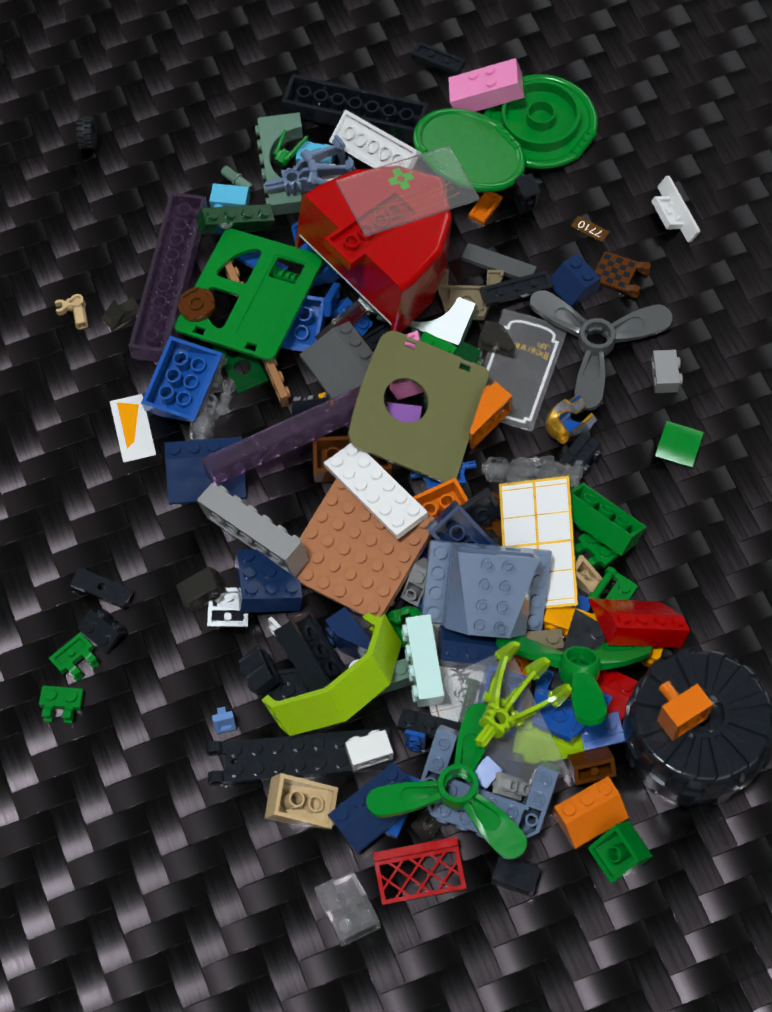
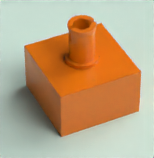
(683, 710)

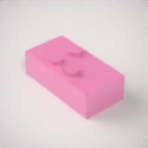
(487, 86)

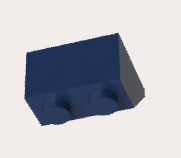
(575, 281)

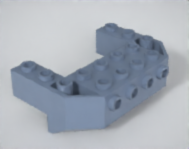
(527, 815)

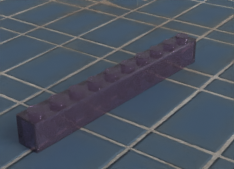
(281, 438)

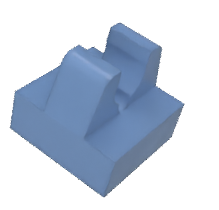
(223, 721)

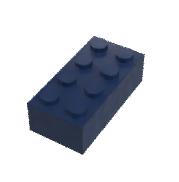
(457, 526)

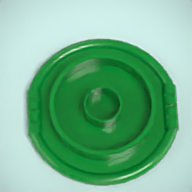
(550, 122)
(479, 143)

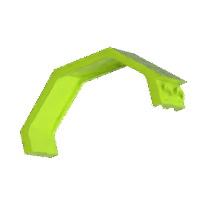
(348, 691)

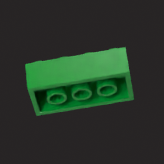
(604, 520)

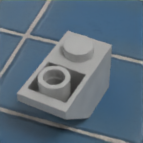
(415, 584)

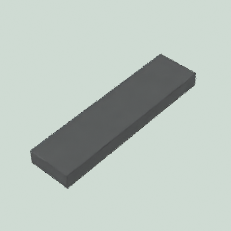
(494, 261)

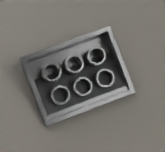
(338, 359)

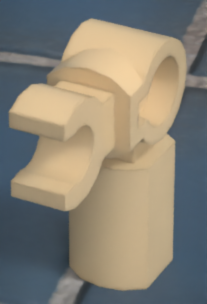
(77, 305)

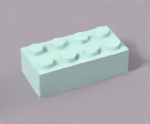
(424, 661)

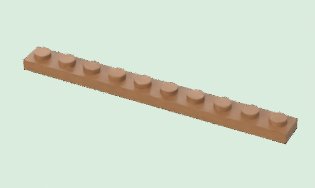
(275, 376)

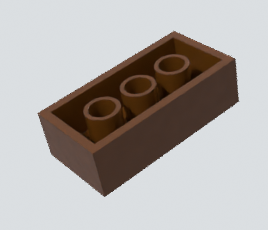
(327, 447)

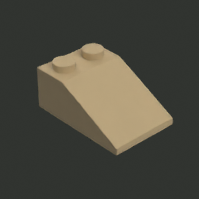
(300, 801)

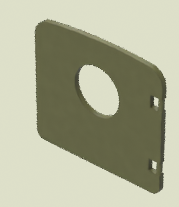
(437, 440)

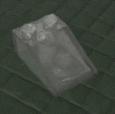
(347, 908)

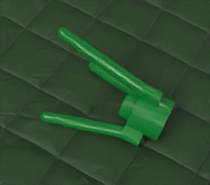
(283, 157)

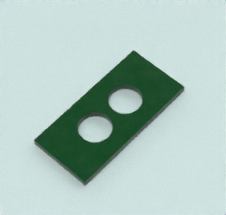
(244, 382)

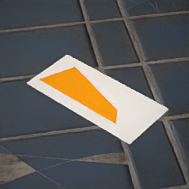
(132, 428)

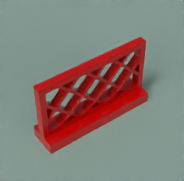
(414, 852)

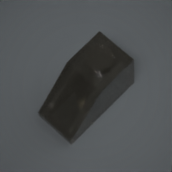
(496, 340)

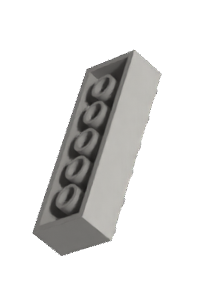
(253, 529)

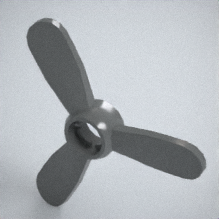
(633, 326)

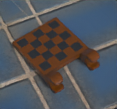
(618, 272)

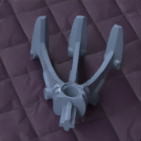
(308, 170)

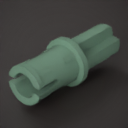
(235, 178)

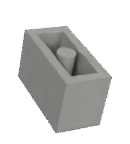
(665, 371)

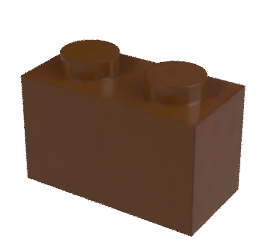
(591, 765)

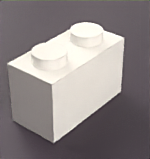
(368, 750)

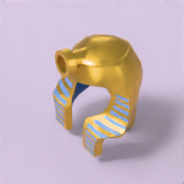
(561, 426)

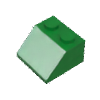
(619, 851)

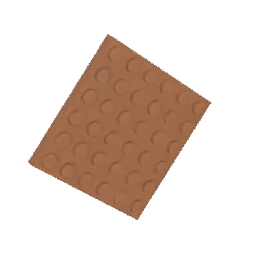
(356, 556)

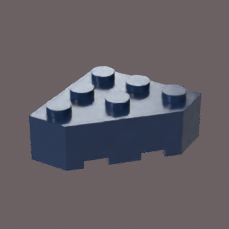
(264, 584)

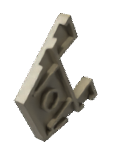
(449, 293)

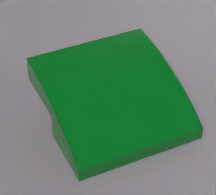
(679, 444)

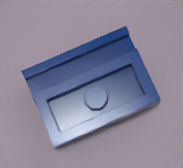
(604, 734)

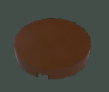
(196, 304)

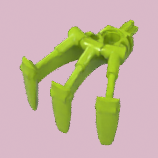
(503, 707)

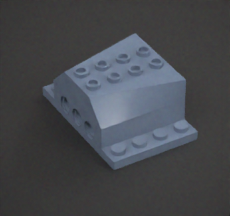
(486, 588)

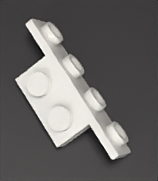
(674, 210)

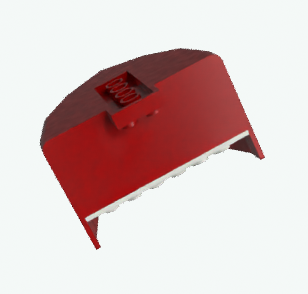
(389, 269)

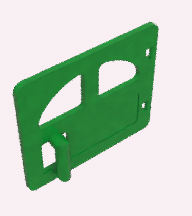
(264, 304)

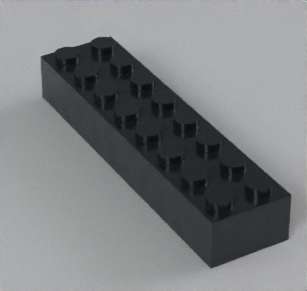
(327, 101)

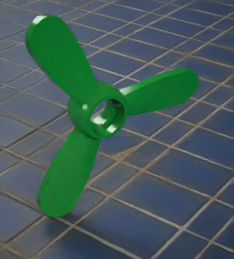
(581, 670)
(488, 819)

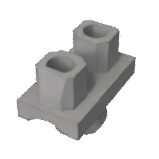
(510, 786)

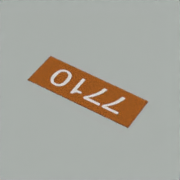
(590, 229)

